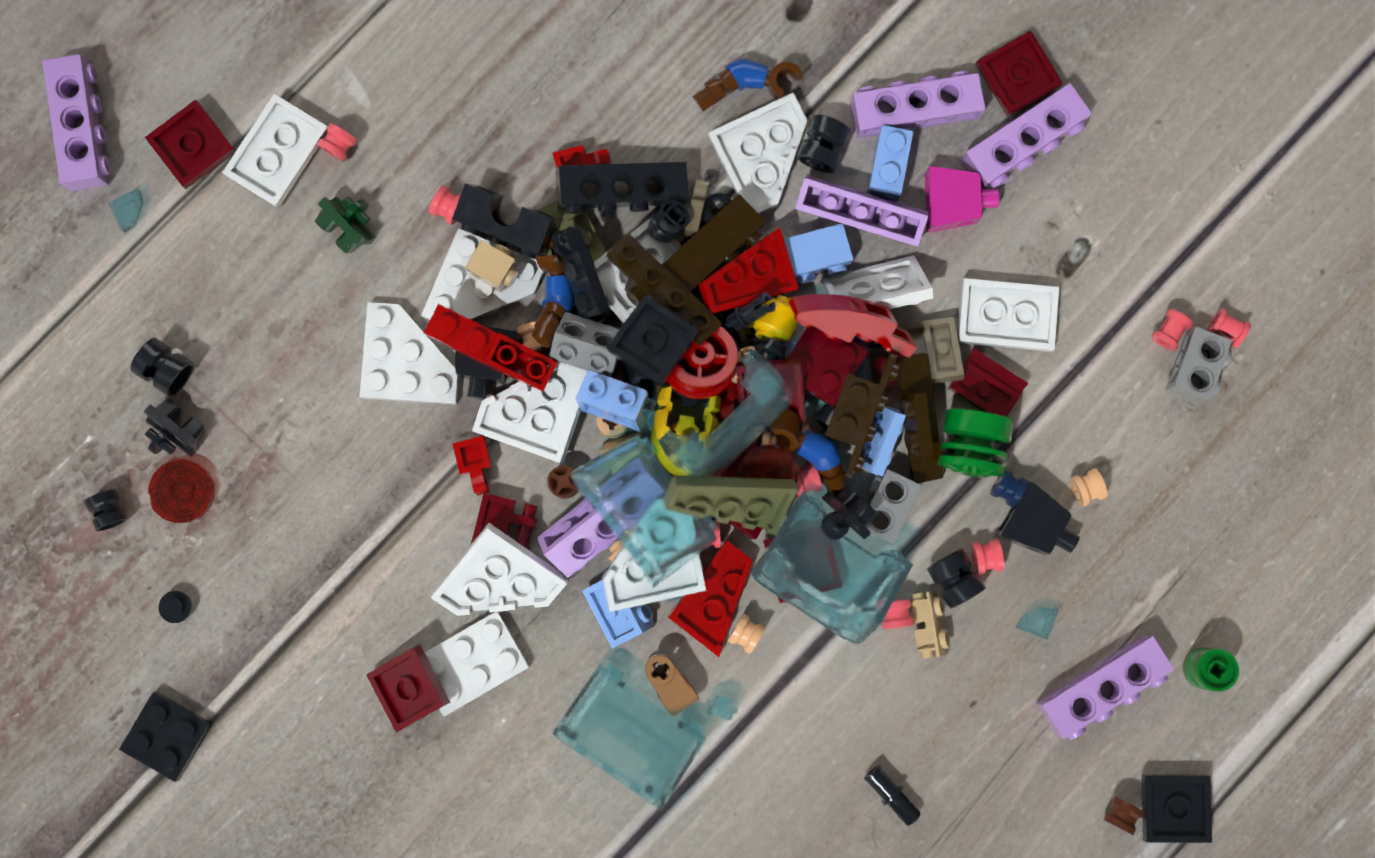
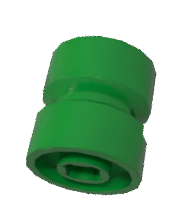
(1210, 669)

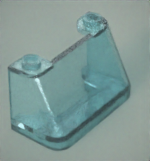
(711, 456)
(628, 494)
(830, 578)
(630, 736)

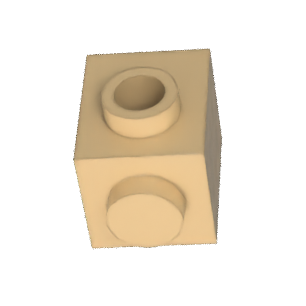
(493, 265)

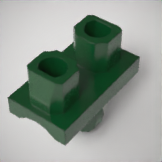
(350, 218)

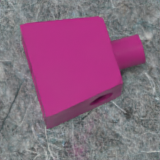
(955, 198)

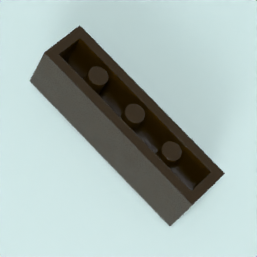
(716, 243)

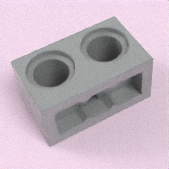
(584, 344)
(1191, 361)
(895, 510)

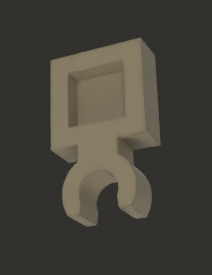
(696, 207)

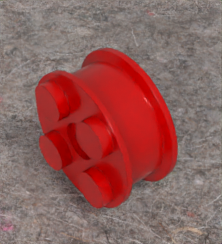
(706, 368)

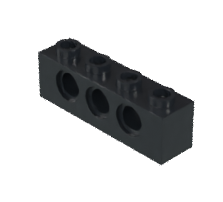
(570, 180)

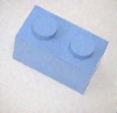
(889, 162)
(819, 253)

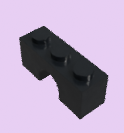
(480, 211)

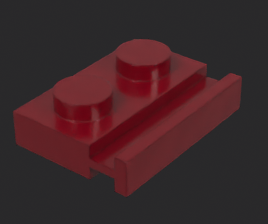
(988, 385)

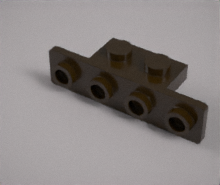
(652, 279)
(856, 410)
(920, 422)

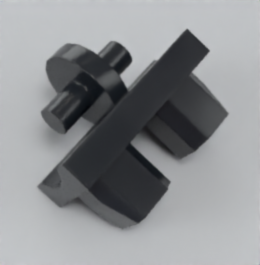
(162, 420)
(849, 512)

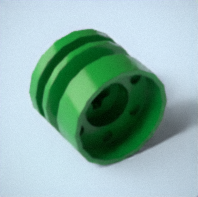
(975, 442)

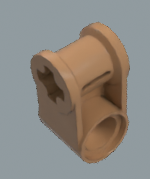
(672, 688)

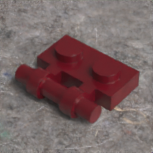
(500, 514)

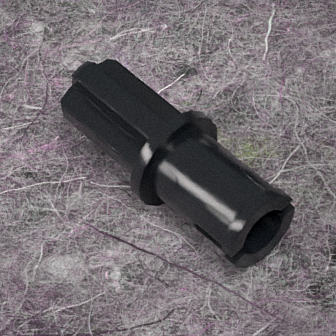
(746, 315)
(892, 795)

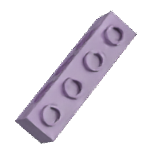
(60, 78)
(962, 85)
(1063, 105)
(862, 210)
(561, 544)
(1153, 672)

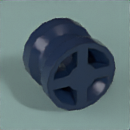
(1009, 488)

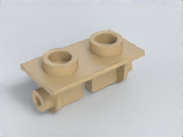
(934, 636)

